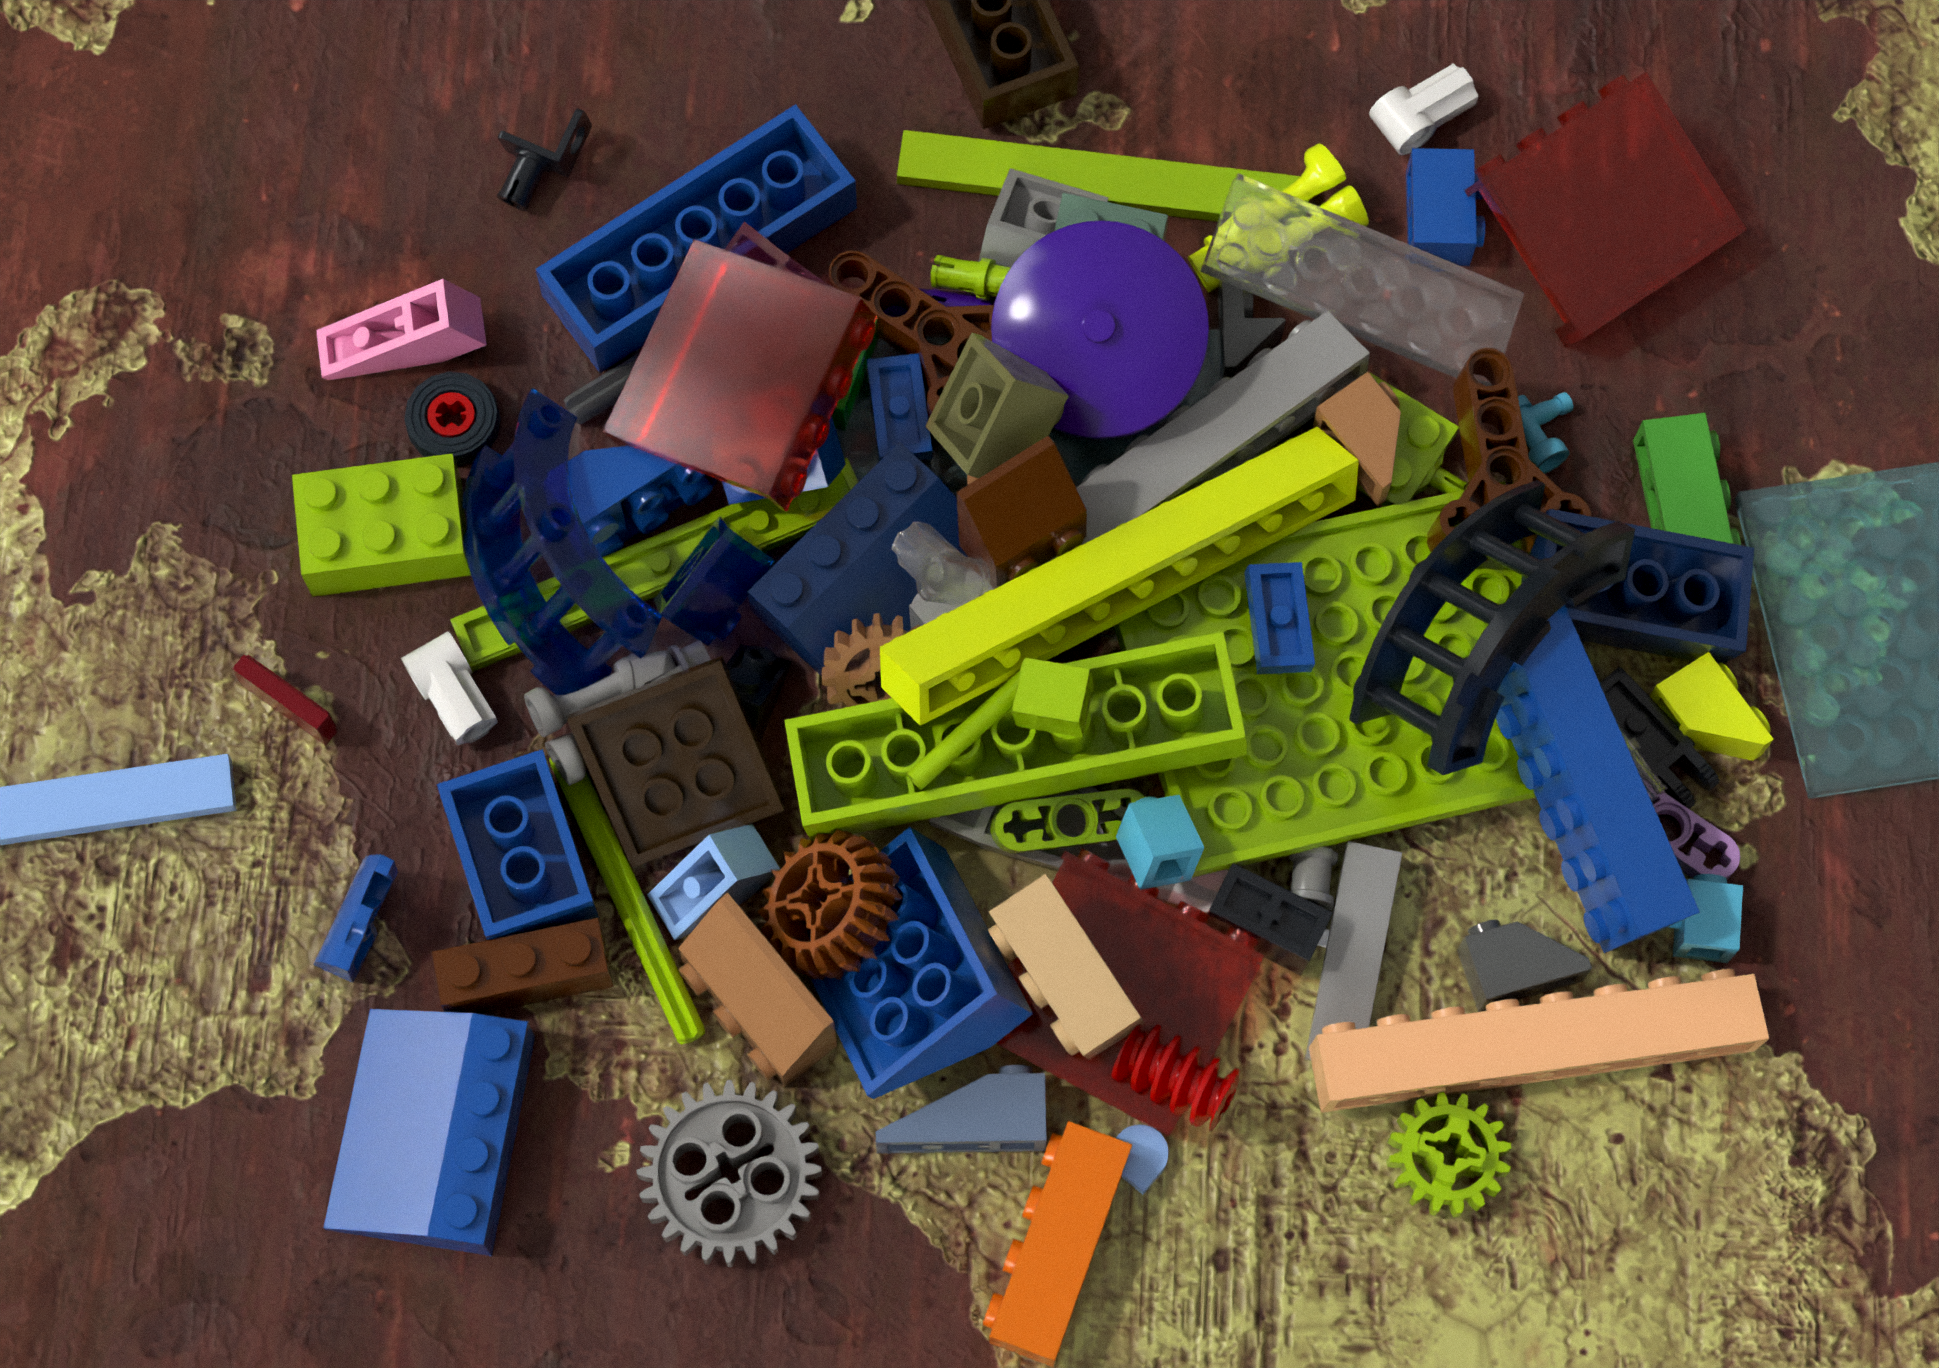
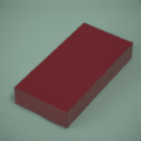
(285, 699)

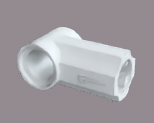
(1414, 114)
(445, 679)

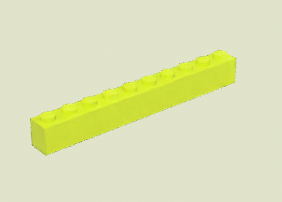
(1117, 575)

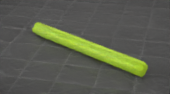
(633, 909)

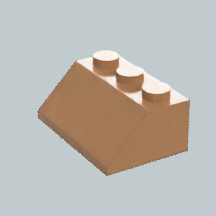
(756, 993)

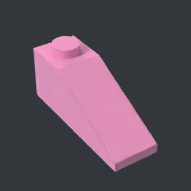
(403, 332)

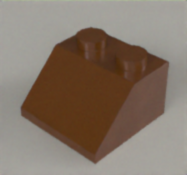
(1021, 513)

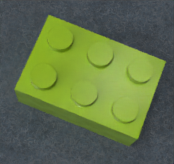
(380, 525)

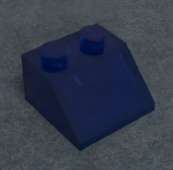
(713, 583)

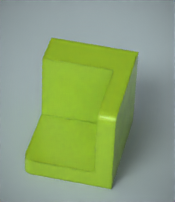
(1053, 697)

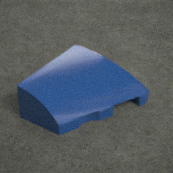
(353, 926)

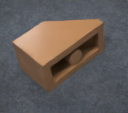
(1366, 424)

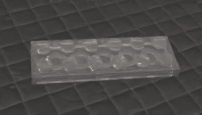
(1360, 276)

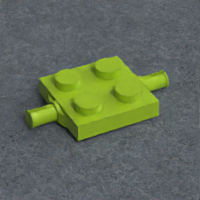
(1419, 452)

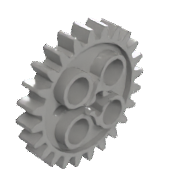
(756, 1215)

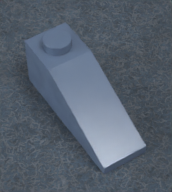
(985, 1116)

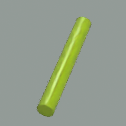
(965, 734)

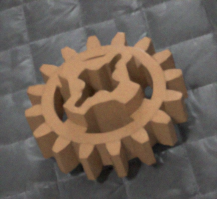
(855, 660)

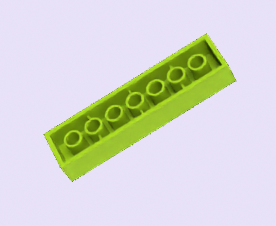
(1145, 717)

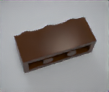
(523, 968)

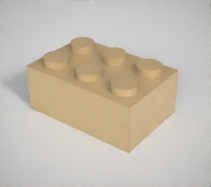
(1063, 969)

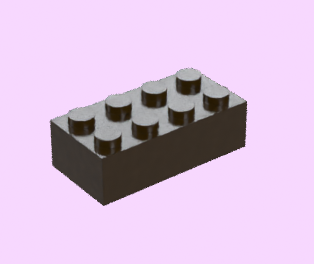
(1006, 55)

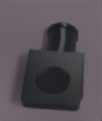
(534, 160)

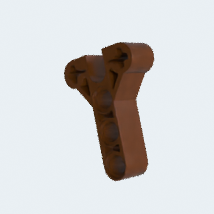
(923, 318)
(1494, 453)

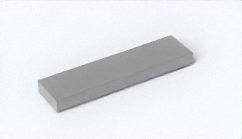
(1356, 938)

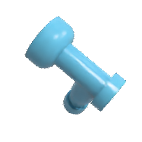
(1544, 451)

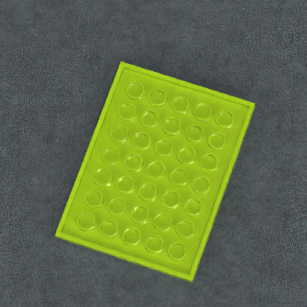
(1307, 766)

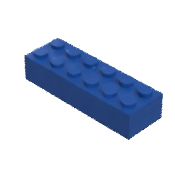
(619, 276)
(1591, 792)

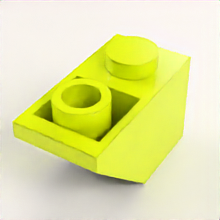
(1711, 710)

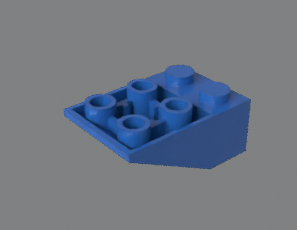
(630, 493)

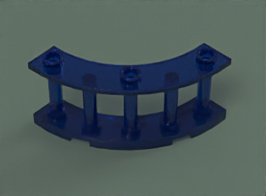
(537, 479)

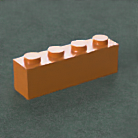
(1059, 1243)

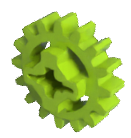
(1470, 1158)

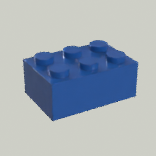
(517, 847)

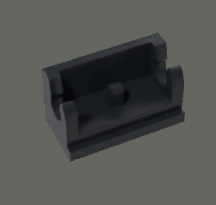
(1270, 914)

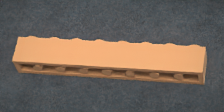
(1537, 1041)

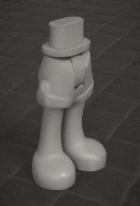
(630, 672)

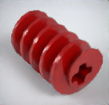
(1176, 1076)

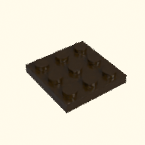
(676, 761)

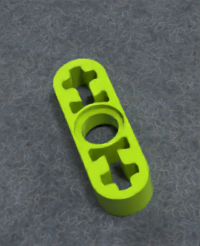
(1029, 811)

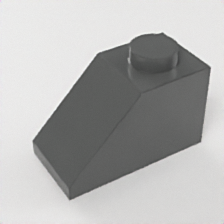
(1516, 963)

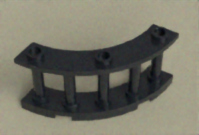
(1513, 629)

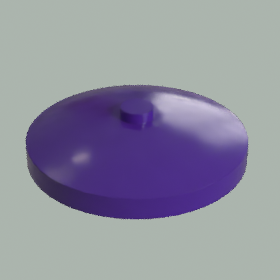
(1109, 322)

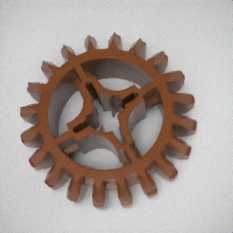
(818, 896)

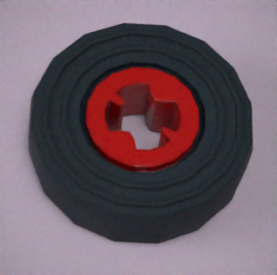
(451, 394)

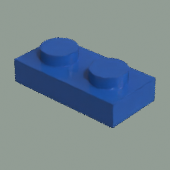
(899, 405)
(1279, 618)

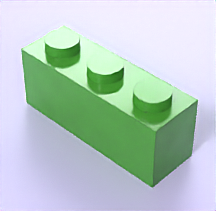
(1682, 477)

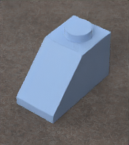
(721, 864)

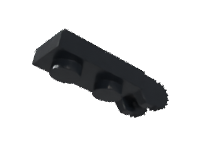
(1658, 735)

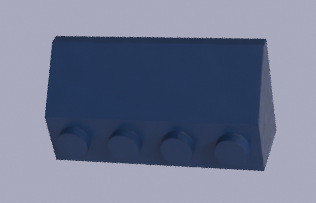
(1677, 594)

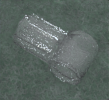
(938, 567)

